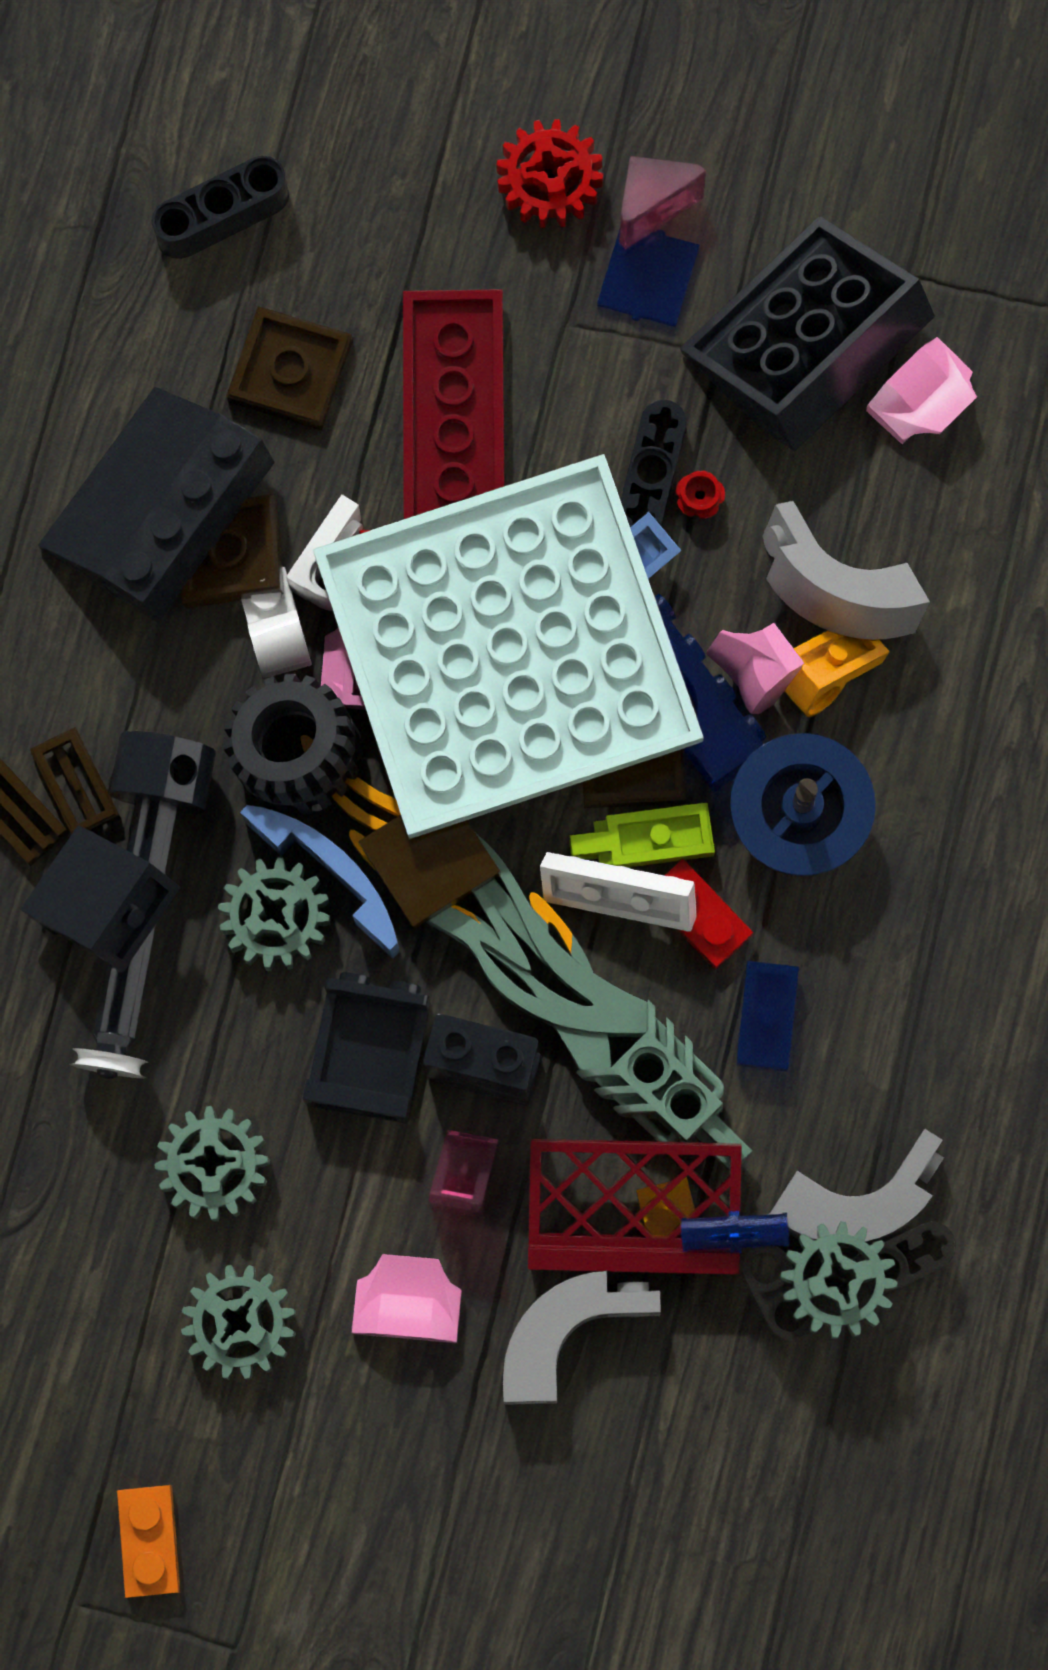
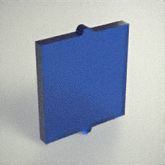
(649, 278)

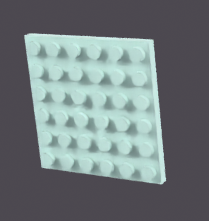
(507, 646)

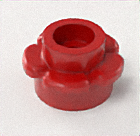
(703, 482)

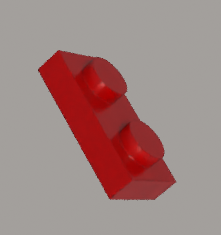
(717, 927)

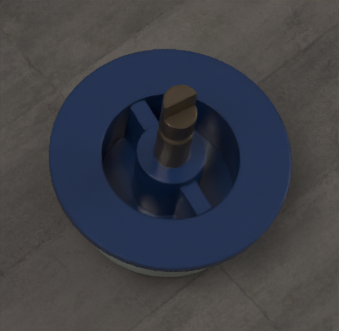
(802, 804)

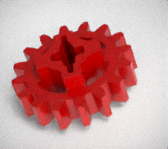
(533, 180)

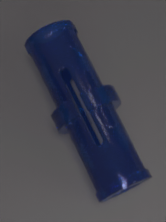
(735, 1231)

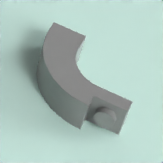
(834, 595)
(880, 1212)
(550, 1320)

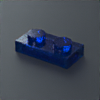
(767, 1016)

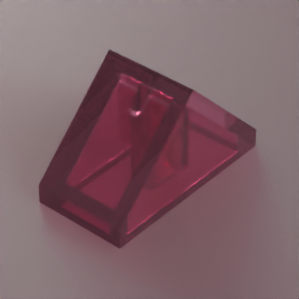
(656, 194)
(463, 1174)

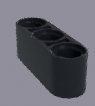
(232, 186)

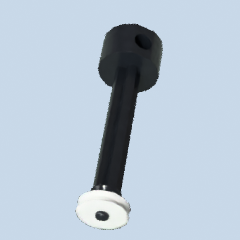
(162, 779)

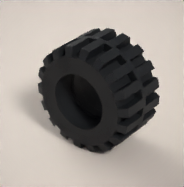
(270, 716)

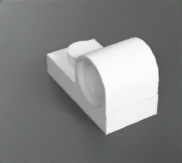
(305, 574)
(276, 631)

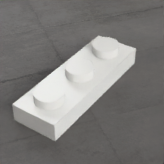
(618, 891)

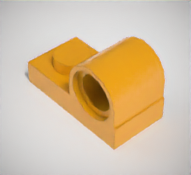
(828, 666)

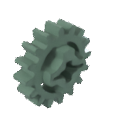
(292, 897)
(211, 1140)
(860, 1272)
(223, 1342)

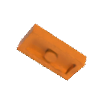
(148, 1541)

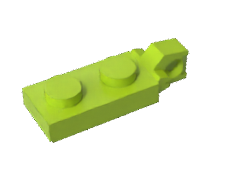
(648, 837)

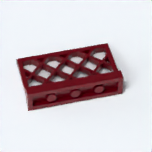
(623, 1251)

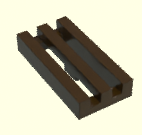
(94, 821)
(43, 843)

